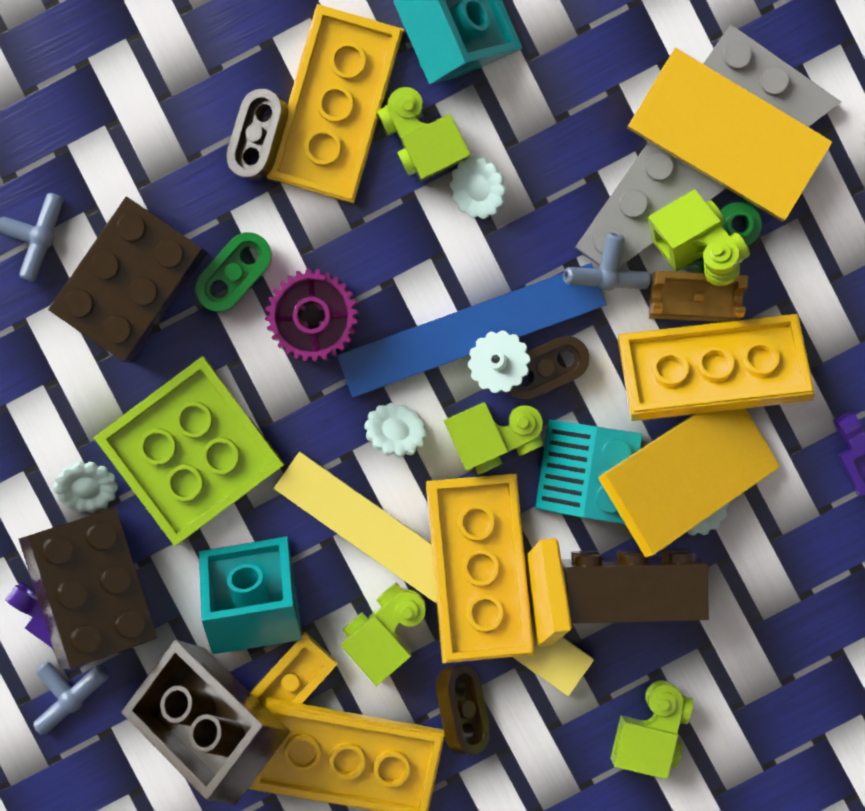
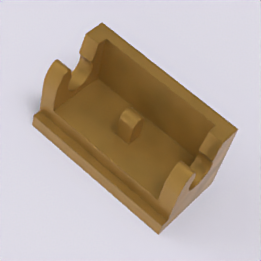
(694, 298)

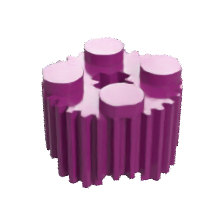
(296, 335)

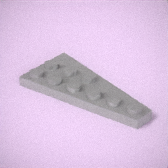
(660, 178)

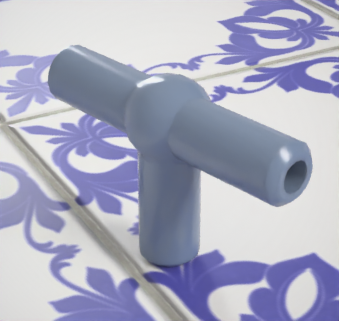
(39, 236)
(608, 275)
(69, 698)

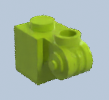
(427, 147)
(693, 230)
(483, 441)
(374, 639)
(652, 744)

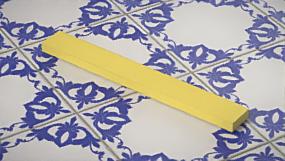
(404, 554)

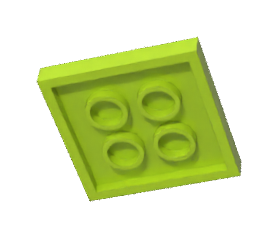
(189, 451)

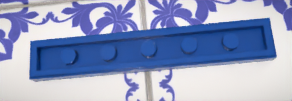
(457, 333)

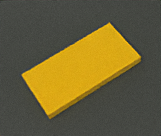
(336, 103)
(729, 134)
(715, 367)
(687, 475)
(479, 568)
(352, 759)

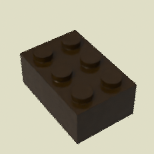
(127, 280)
(636, 587)
(88, 589)
(205, 722)

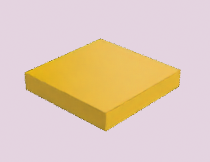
(547, 592)

